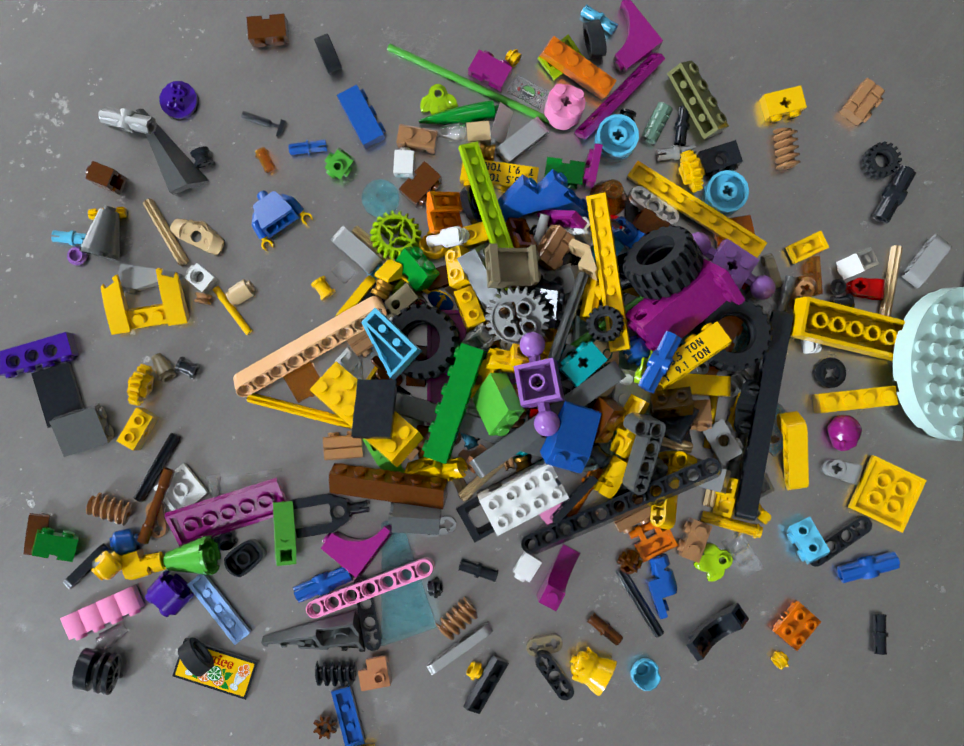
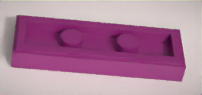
(564, 218)

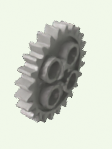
(499, 321)

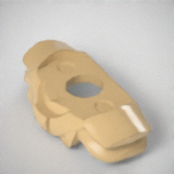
(210, 240)

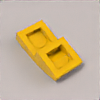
(726, 503)

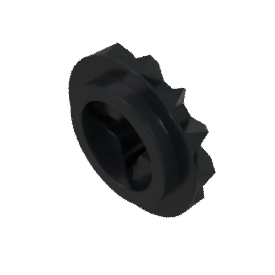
(839, 372)

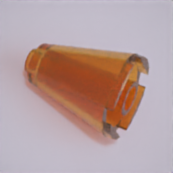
(615, 193)

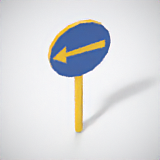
(437, 298)

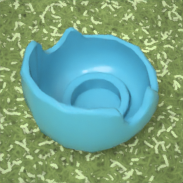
(645, 674)

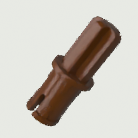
(605, 629)

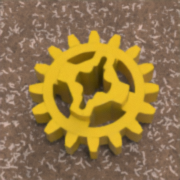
(691, 171)
(140, 384)

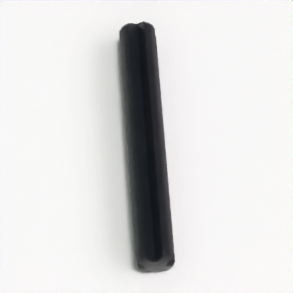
(156, 467)
(640, 603)

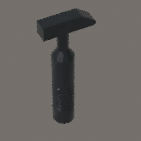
(264, 121)

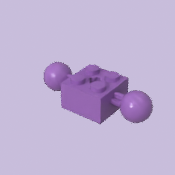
(743, 263)
(527, 377)

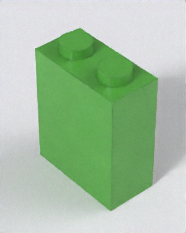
(497, 404)

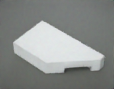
(351, 363)

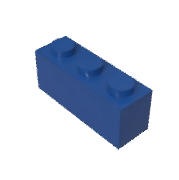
(362, 116)

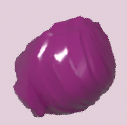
(844, 432)

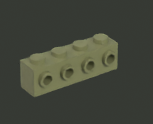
(698, 99)

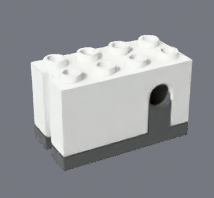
(522, 496)

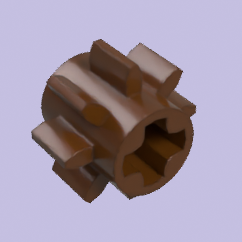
(630, 561)
(325, 732)

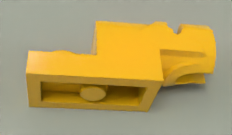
(508, 359)
(624, 439)
(432, 468)
(612, 477)
(139, 565)

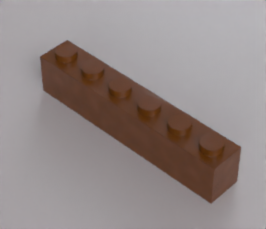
(388, 485)

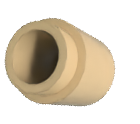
(240, 292)

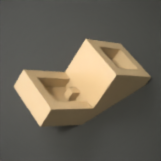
(587, 262)

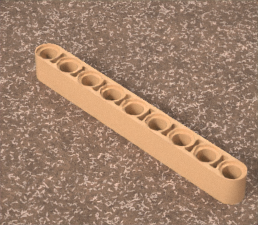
(305, 348)

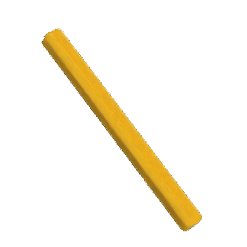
(296, 409)

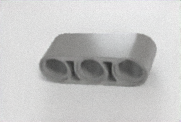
(522, 140)
(356, 250)
(926, 261)

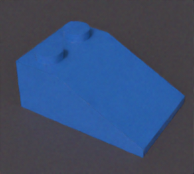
(574, 440)

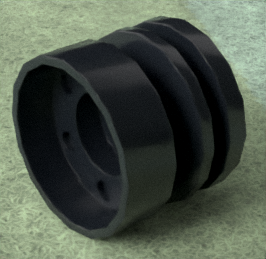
(96, 671)

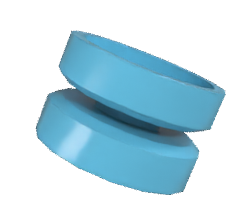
(622, 128)
(730, 183)

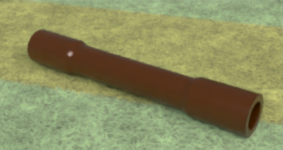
(163, 485)

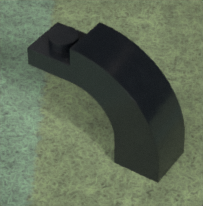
(714, 629)

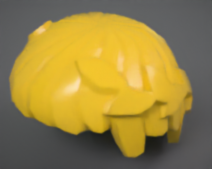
(432, 252)

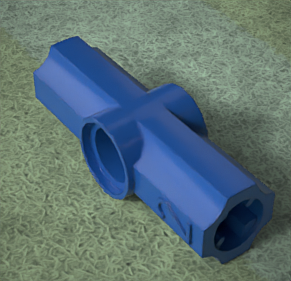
(660, 362)
(868, 567)
(322, 584)

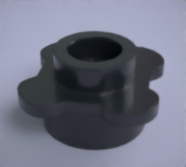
(225, 541)
(435, 587)

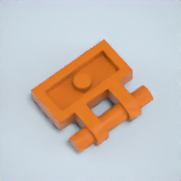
(653, 545)

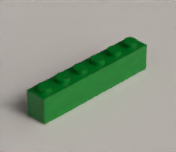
(454, 403)

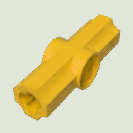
(591, 298)

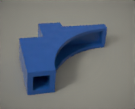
(549, 194)

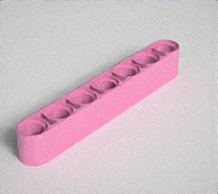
(361, 587)

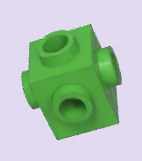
(341, 157)

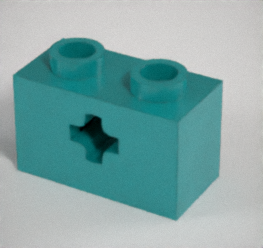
(593, 358)

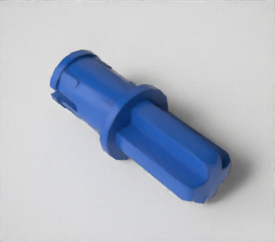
(307, 147)

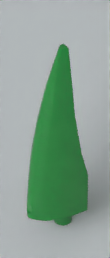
(468, 113)

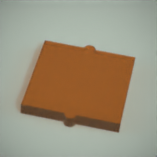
(301, 381)

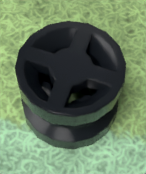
(201, 157)

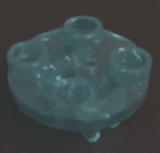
(374, 204)

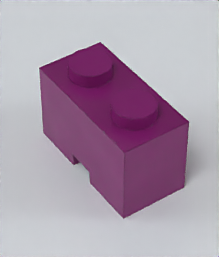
(490, 69)

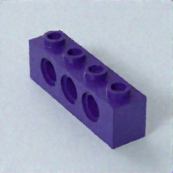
(66, 351)

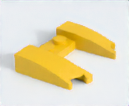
(170, 312)

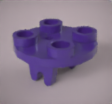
(178, 109)

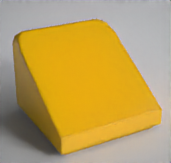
(390, 271)

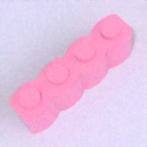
(101, 612)

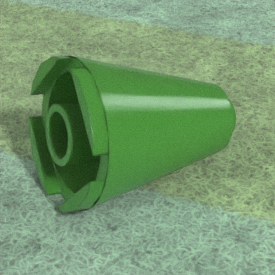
(194, 557)

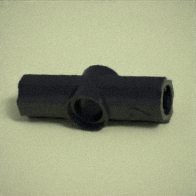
(894, 194)

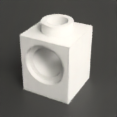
(404, 162)
(208, 281)
(526, 567)

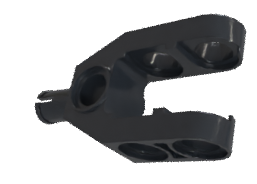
(337, 521)

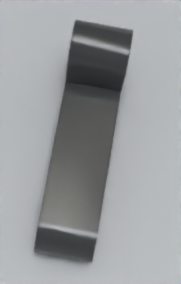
(644, 451)

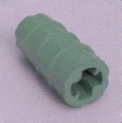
(657, 123)

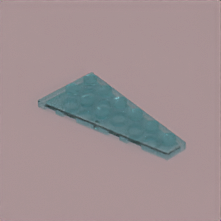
(407, 607)

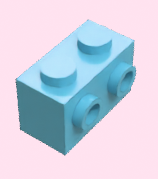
(808, 541)

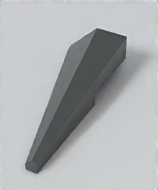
(174, 165)
(336, 631)

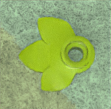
(438, 104)
(640, 370)
(711, 564)

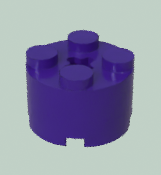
(169, 593)

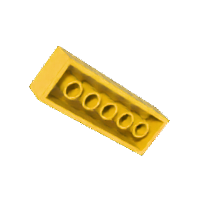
(845, 327)
(338, 393)

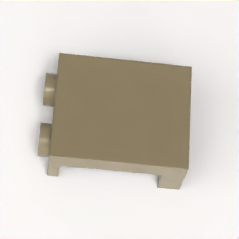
(512, 267)

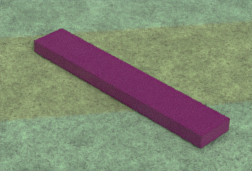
(619, 95)

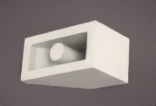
(857, 263)

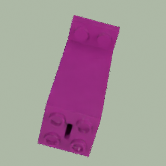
(685, 309)

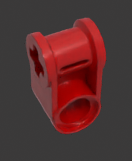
(868, 288)

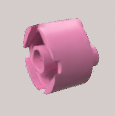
(564, 106)

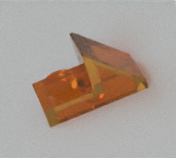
(813, 268)

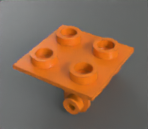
(797, 625)

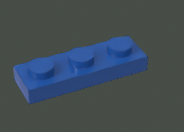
(348, 716)

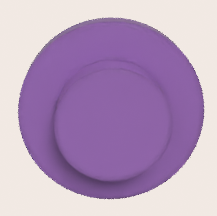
(75, 256)

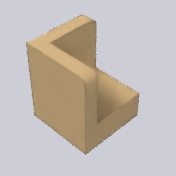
(479, 132)

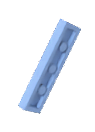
(219, 608)

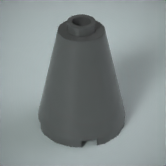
(103, 235)

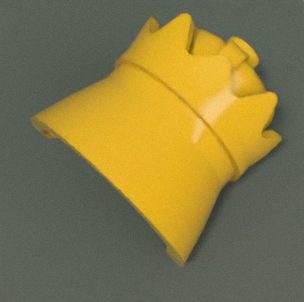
(592, 670)

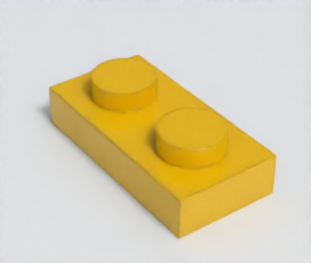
(807, 247)

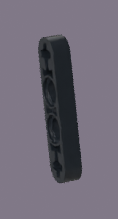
(840, 544)
(369, 612)

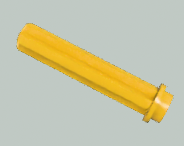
(732, 524)

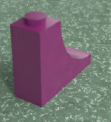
(640, 40)
(355, 554)
(555, 583)

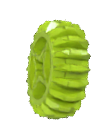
(383, 226)

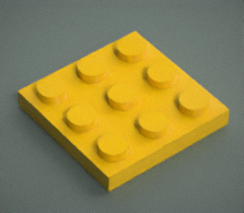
(887, 493)

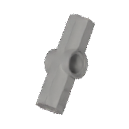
(127, 120)

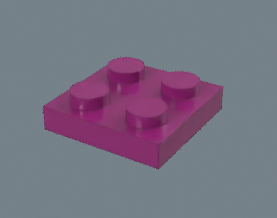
(592, 160)

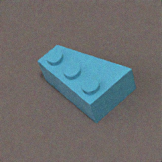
(390, 342)

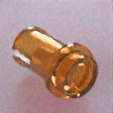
(265, 160)

